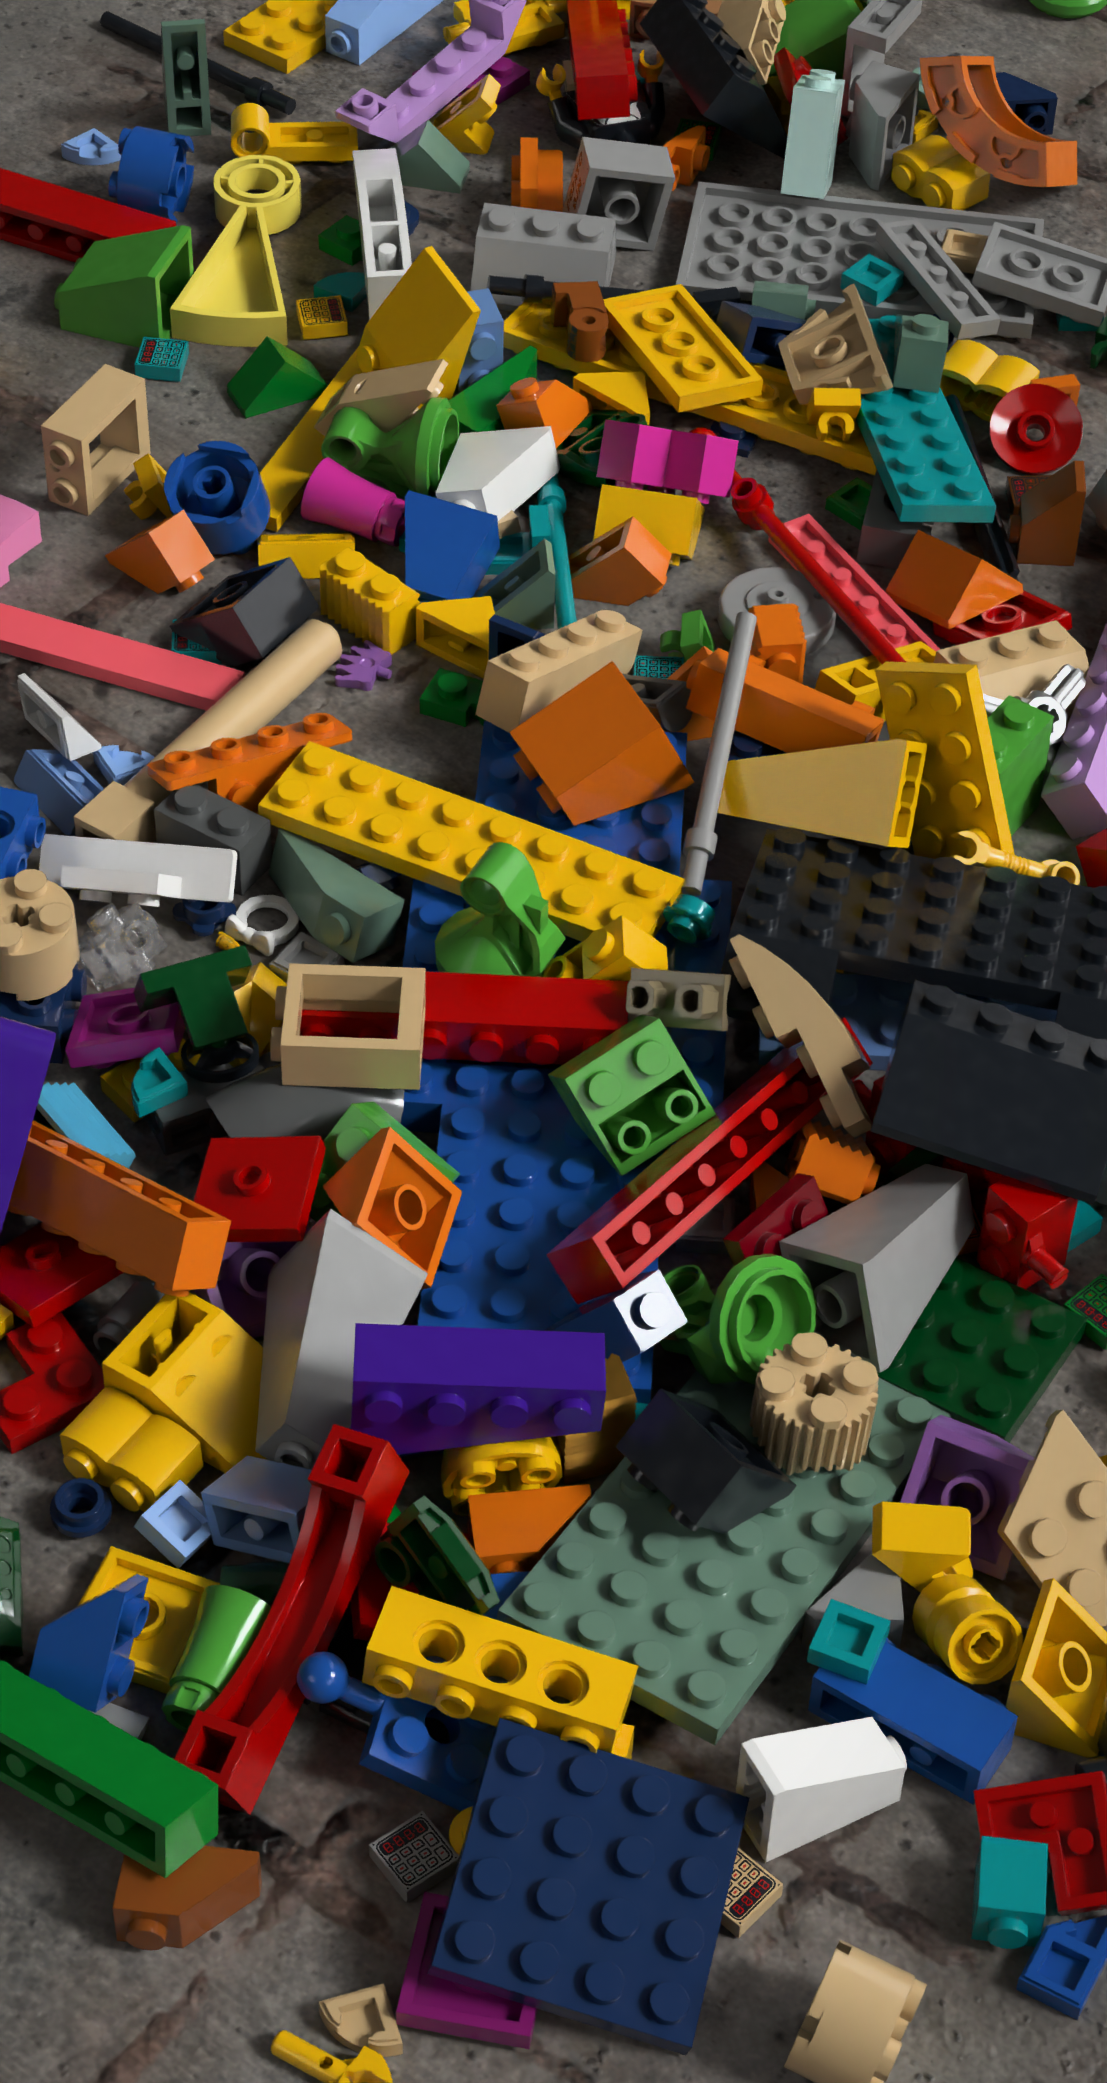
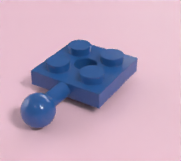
(398, 1738)

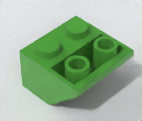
(632, 1093)

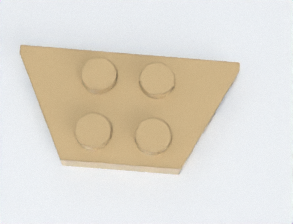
(835, 351)
(1062, 1517)

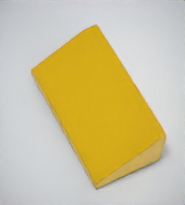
(305, 550)

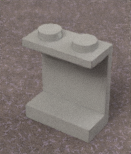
(872, 36)

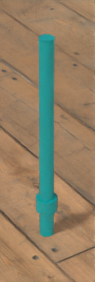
(554, 496)

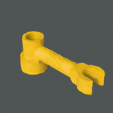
(983, 855)

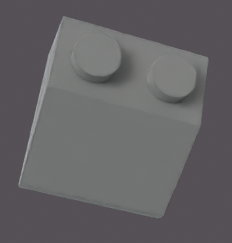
(881, 119)

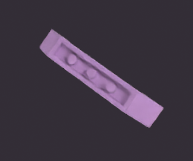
(440, 78)

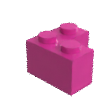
(667, 460)

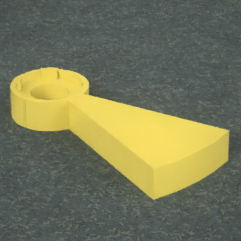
(236, 287)

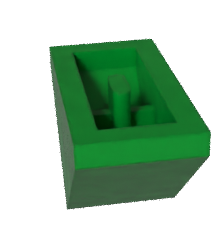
(274, 380)

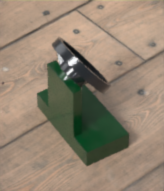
(207, 1009)

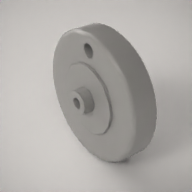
(772, 587)

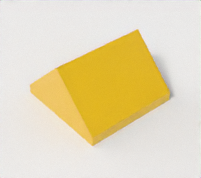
(1061, 1675)

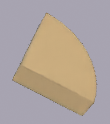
(363, 2020)

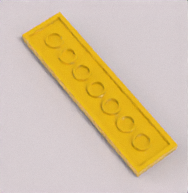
(444, 835)

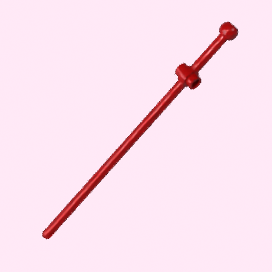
(756, 508)

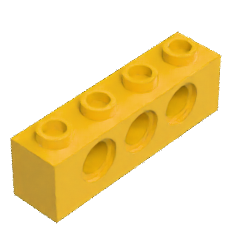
(486, 1647)

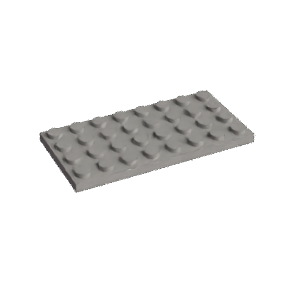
(809, 241)

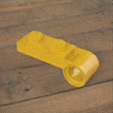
(290, 140)

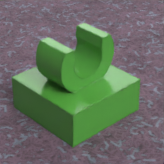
(690, 639)

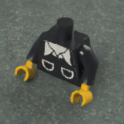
(645, 114)

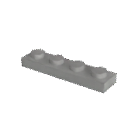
(937, 279)

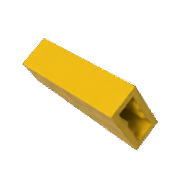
(836, 791)

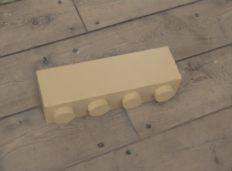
(548, 667)

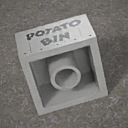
(623, 184)

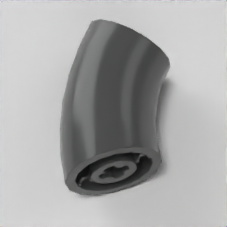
(266, 1108)

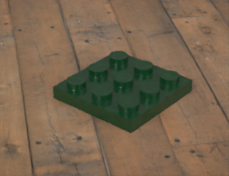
(985, 1349)

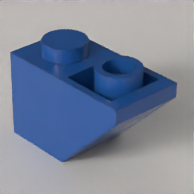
(90, 1646)

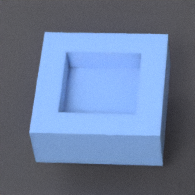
(176, 1524)

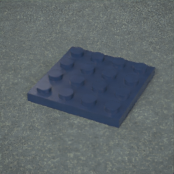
(590, 1887)

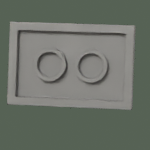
(1043, 274)

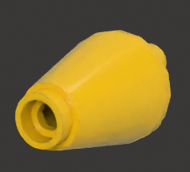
(498, 1469)

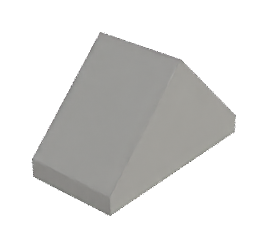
(869, 1588)

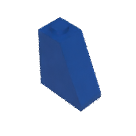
(447, 547)

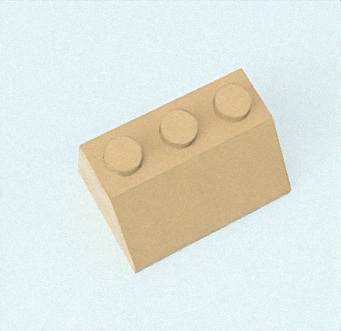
(1020, 660)

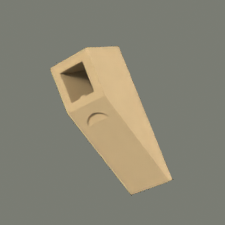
(756, 29)
(387, 394)

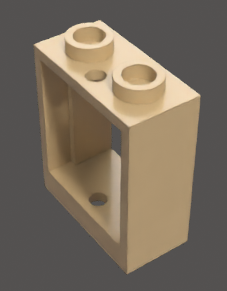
(107, 405)
(348, 1059)

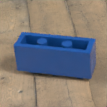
(938, 1722)

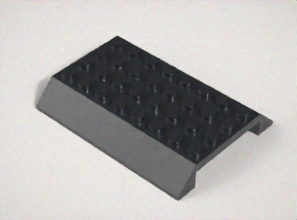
(925, 921)

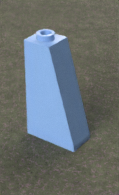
(363, 27)

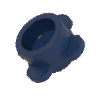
(203, 915)

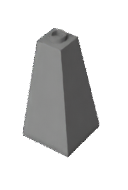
(883, 1259)
(309, 1332)

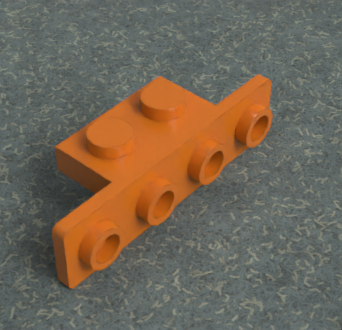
(537, 177)
(247, 766)

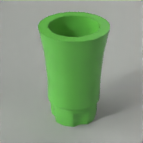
(215, 1649)

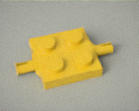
(535, 26)

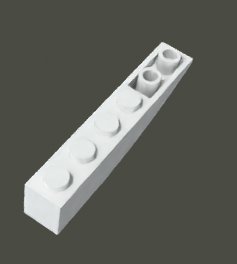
(381, 222)

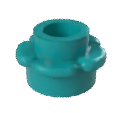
(689, 918)

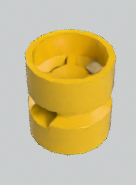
(967, 1629)

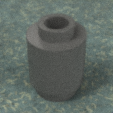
(125, 1316)

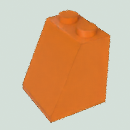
(598, 750)

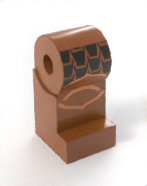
(584, 314)

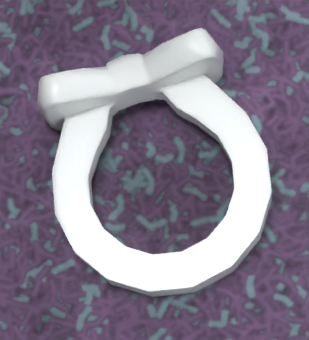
(263, 941)

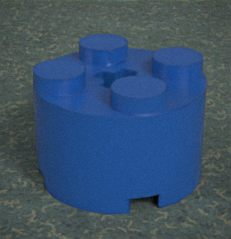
(153, 171)
(220, 496)

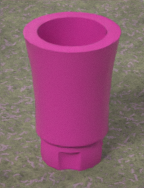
(352, 504)

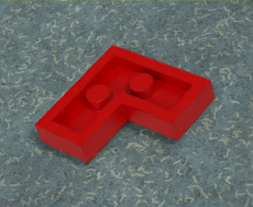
(58, 1385)
(1067, 1816)

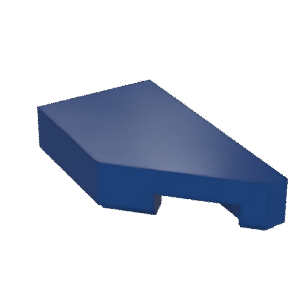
(1066, 1964)

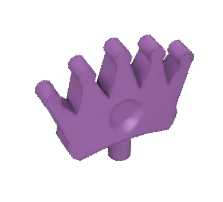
(363, 667)

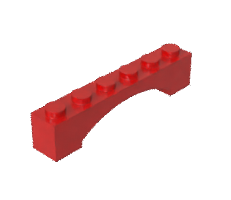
(345, 1514)

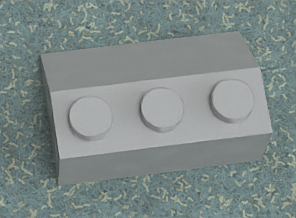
(544, 244)

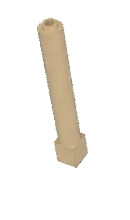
(128, 809)

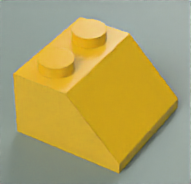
(668, 517)

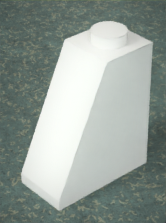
(499, 468)
(816, 1782)

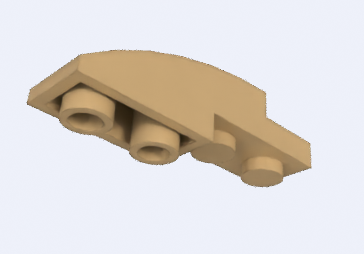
(798, 1014)

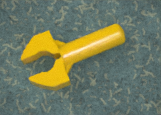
(366, 2067)

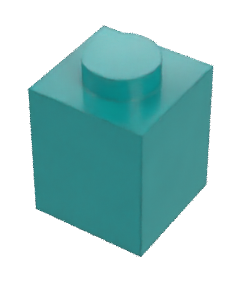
(1009, 1892)

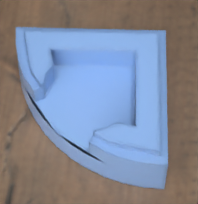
(91, 149)
(120, 765)

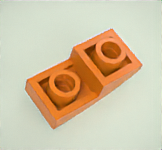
(688, 155)

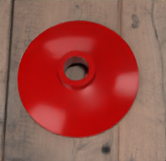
(1038, 408)

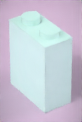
(812, 134)

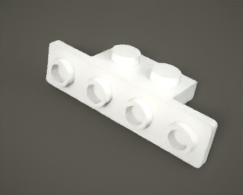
(138, 869)

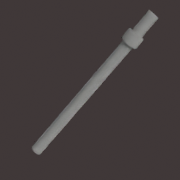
(701, 840)

